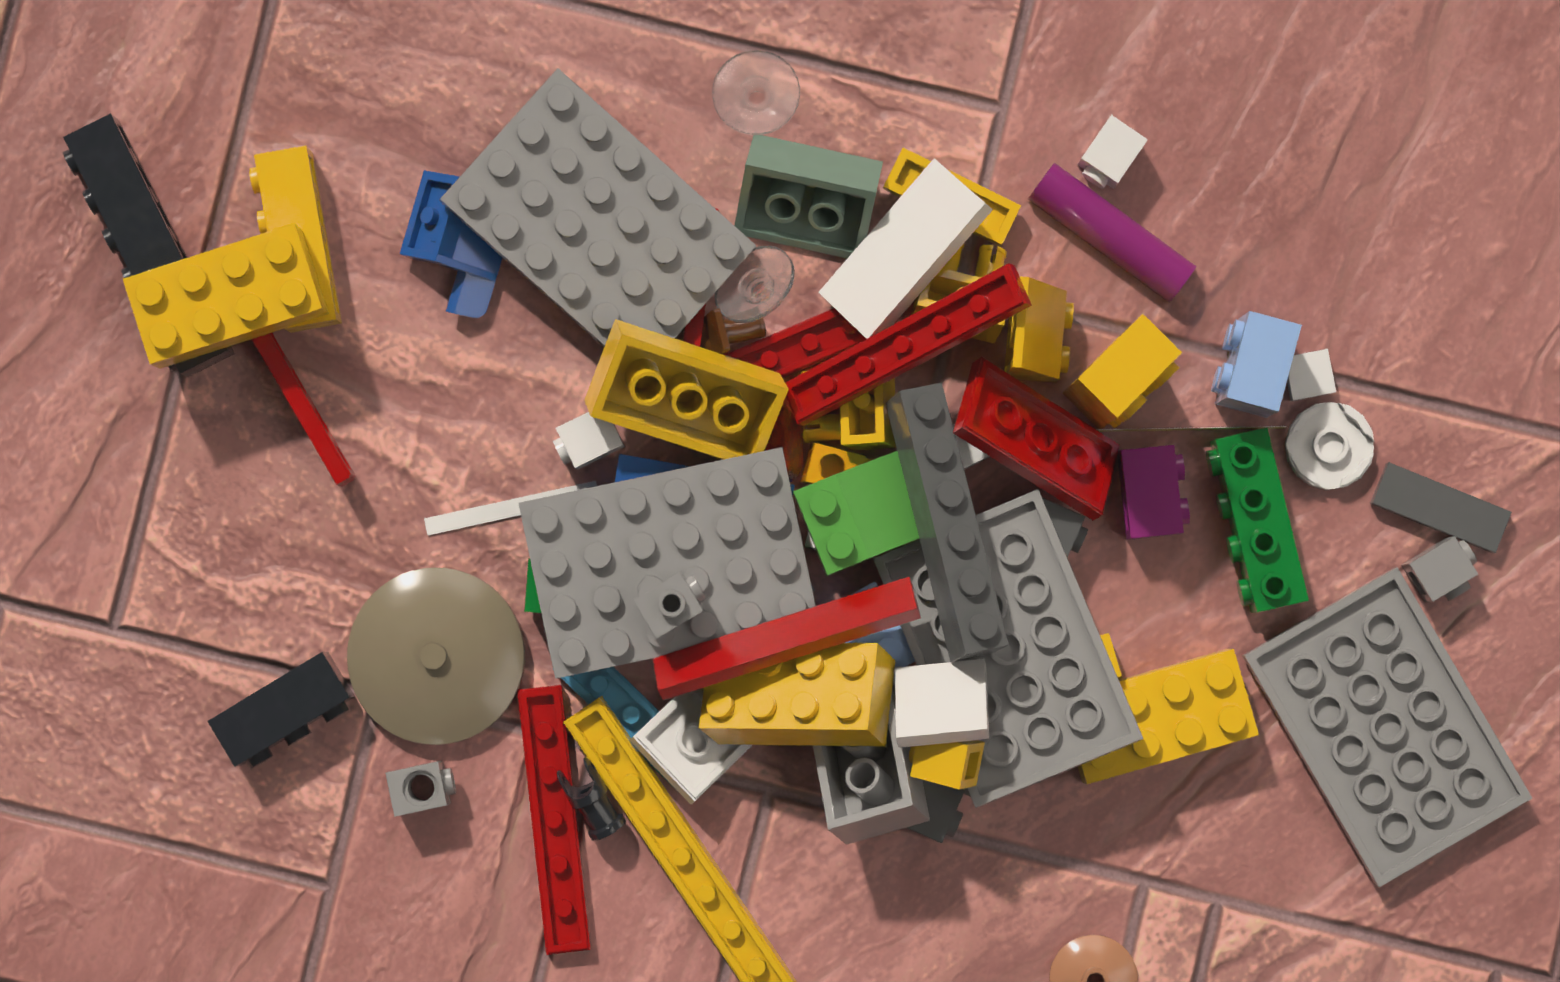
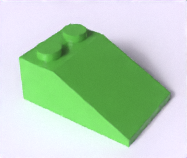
(858, 513)

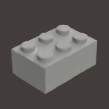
(870, 787)

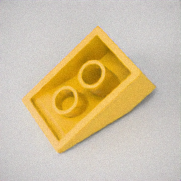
(1037, 332)

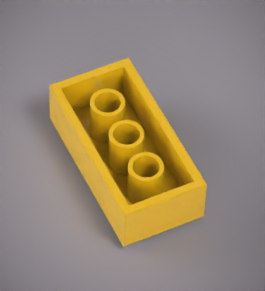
(225, 296)
(1124, 374)
(684, 393)
(812, 700)
(1180, 714)

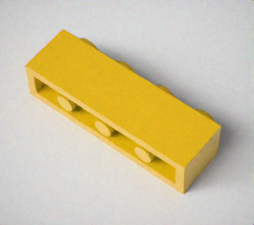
(292, 196)

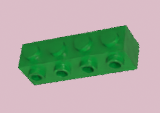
(1258, 521)

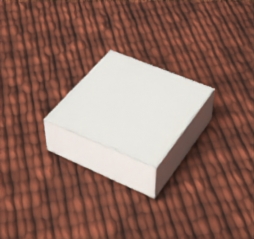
(1310, 375)

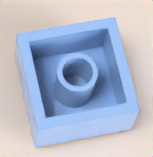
(1256, 364)

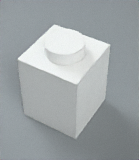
(1111, 153)
(586, 440)

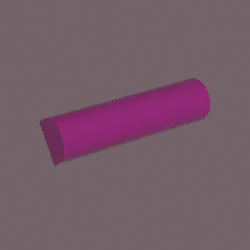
(1112, 232)

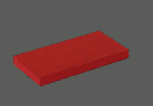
(1036, 438)

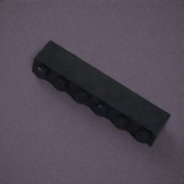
(129, 208)

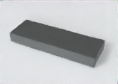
(1440, 507)

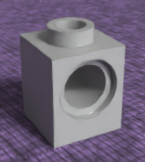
(401, 792)

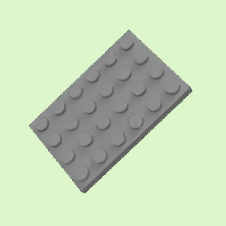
(596, 217)
(615, 541)
(1054, 684)
(1387, 727)

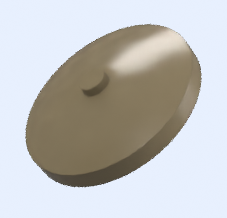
(436, 656)

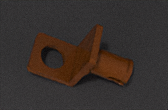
(721, 332)

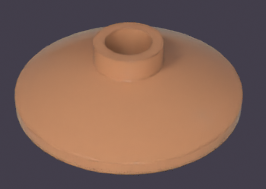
(1093, 955)

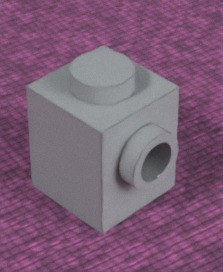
(1442, 570)
(671, 603)

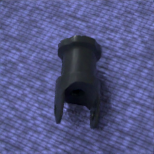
(593, 803)

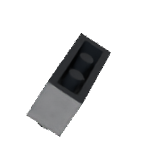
(282, 711)

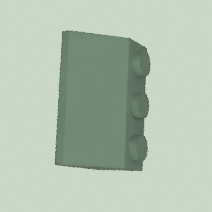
(807, 196)

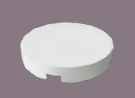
(1329, 445)

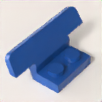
(443, 239)

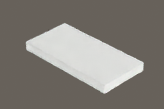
(905, 250)

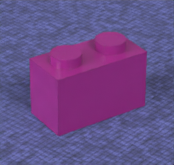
(1152, 492)

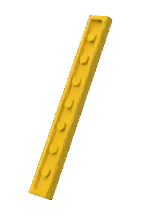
(676, 845)

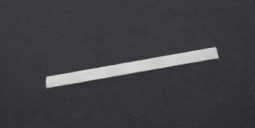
(489, 512)

